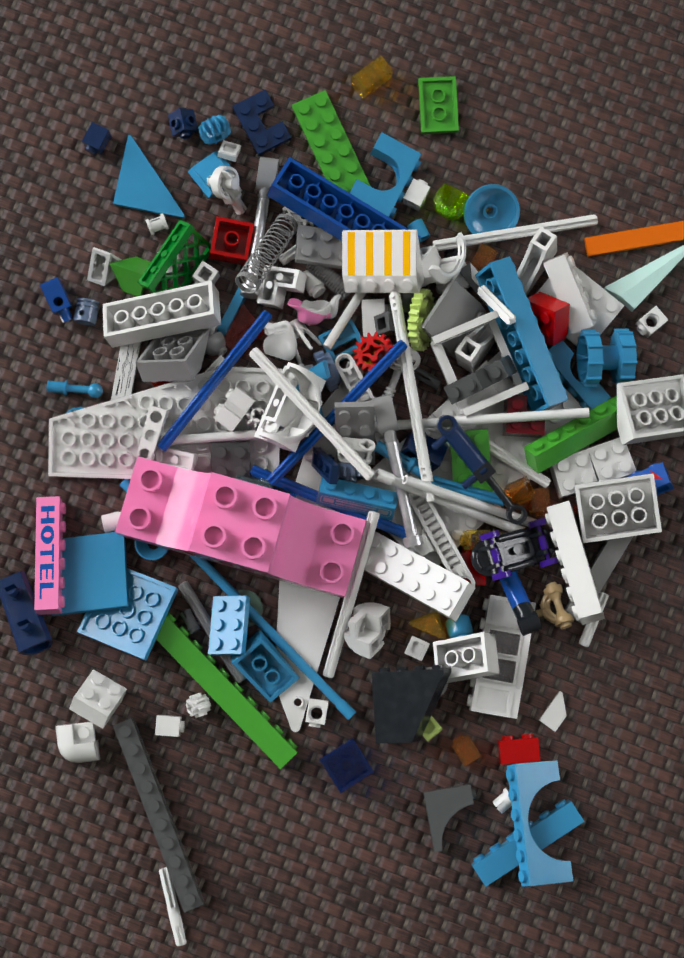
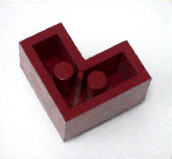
(534, 429)

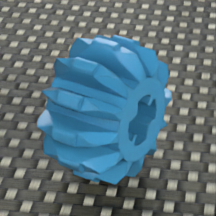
(214, 129)

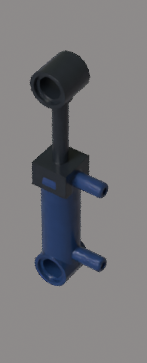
(477, 464)

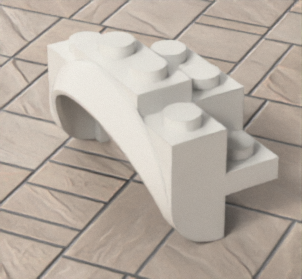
(285, 415)

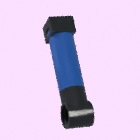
(525, 615)

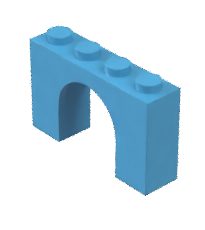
(403, 162)

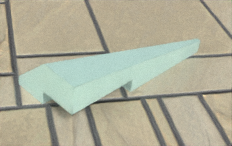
(637, 285)

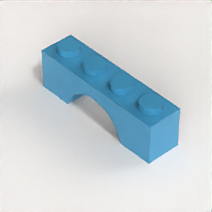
(587, 396)

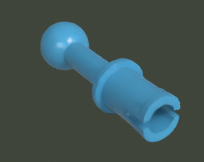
(94, 390)

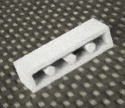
(568, 289)

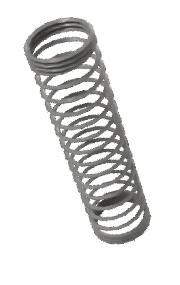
(256, 281)

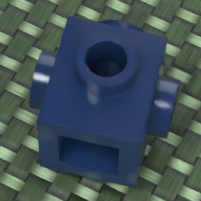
(183, 123)

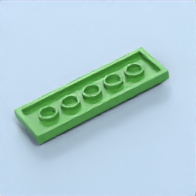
(329, 141)

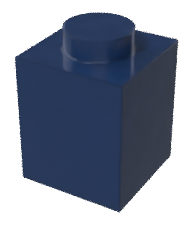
(96, 139)

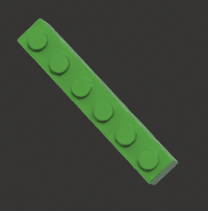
(572, 436)

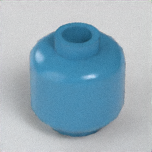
(459, 628)

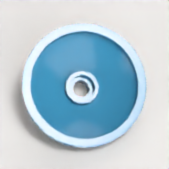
(503, 213)

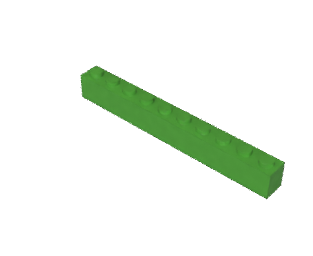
(225, 693)

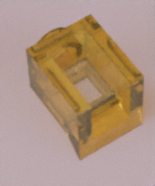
(471, 538)

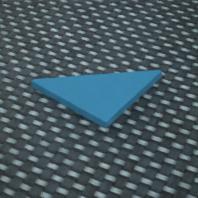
(141, 186)

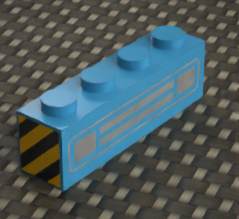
(357, 498)

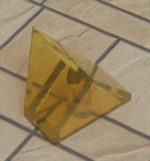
(430, 624)

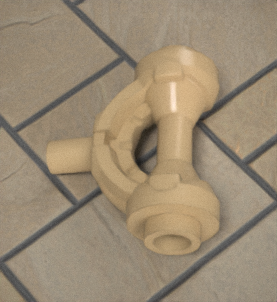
(562, 617)

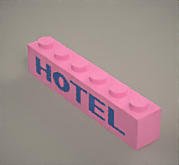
(49, 555)

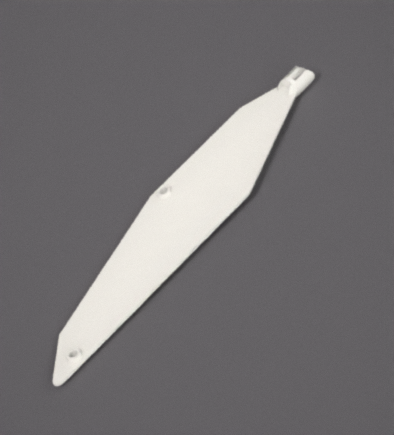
(305, 613)

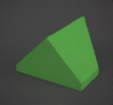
(128, 274)

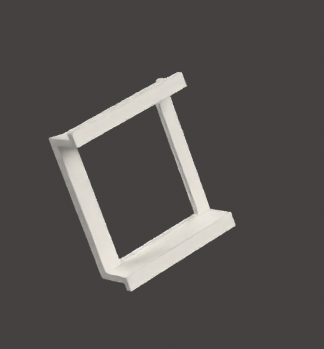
(448, 372)

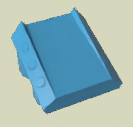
(204, 169)

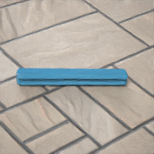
(471, 491)

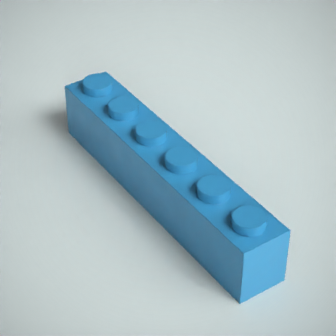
(544, 832)

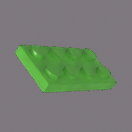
(459, 470)

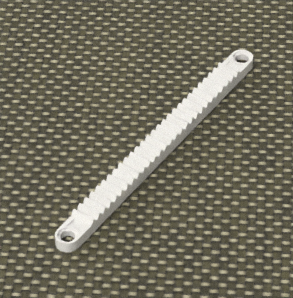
(424, 510)

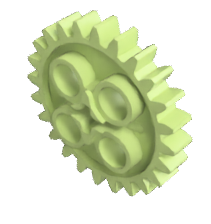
(419, 310)

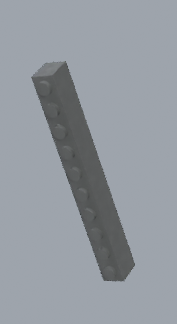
(159, 814)

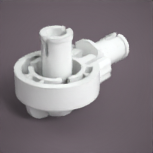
(230, 183)

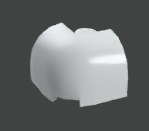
(368, 628)
(78, 742)

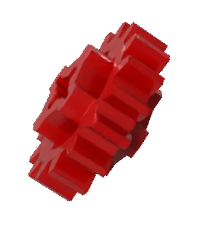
(366, 349)

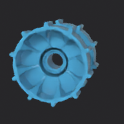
(618, 357)

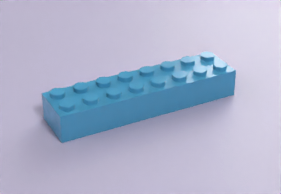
(524, 337)

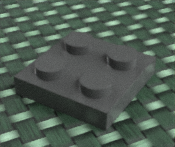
(231, 458)

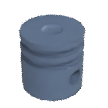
(86, 312)

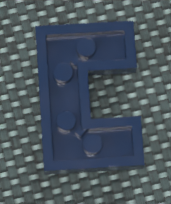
(248, 115)

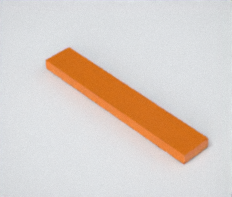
(634, 239)

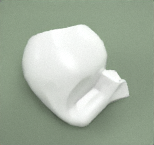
(280, 340)

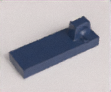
(325, 465)

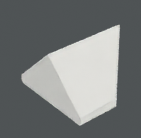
(99, 268)

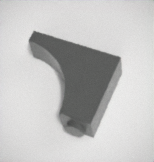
(442, 805)

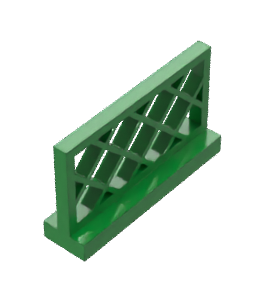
(168, 256)

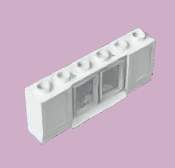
(501, 692)

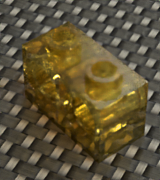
(371, 77)

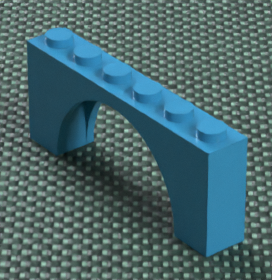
(534, 865)

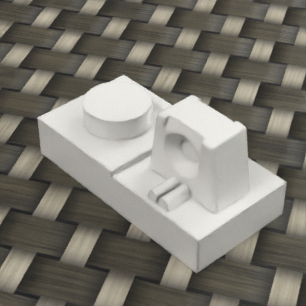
(177, 458)

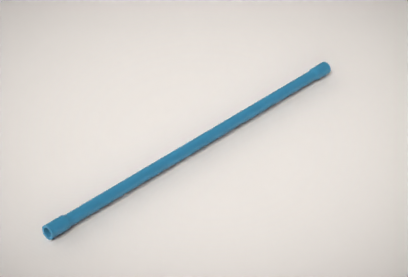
(344, 708)

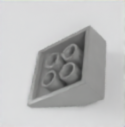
(451, 310)
(173, 357)

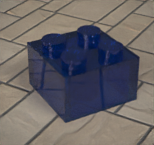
(346, 765)

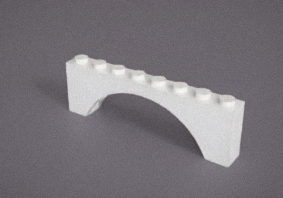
(479, 342)

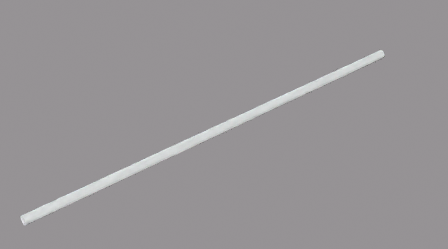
(406, 424)

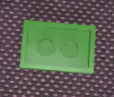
(438, 105)

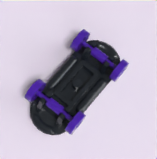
(501, 554)

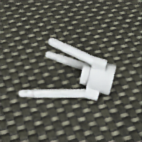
(300, 329)

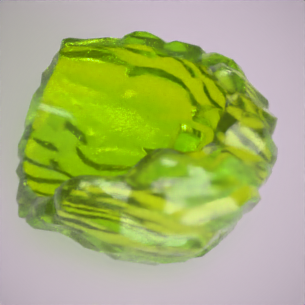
(450, 202)

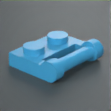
(348, 334)

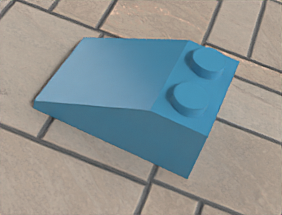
(265, 667)

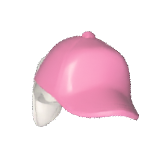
(315, 311)

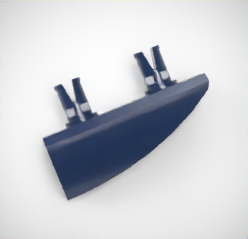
(26, 625)

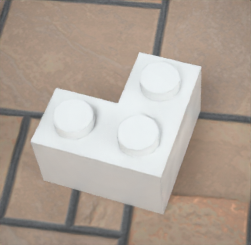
(276, 284)

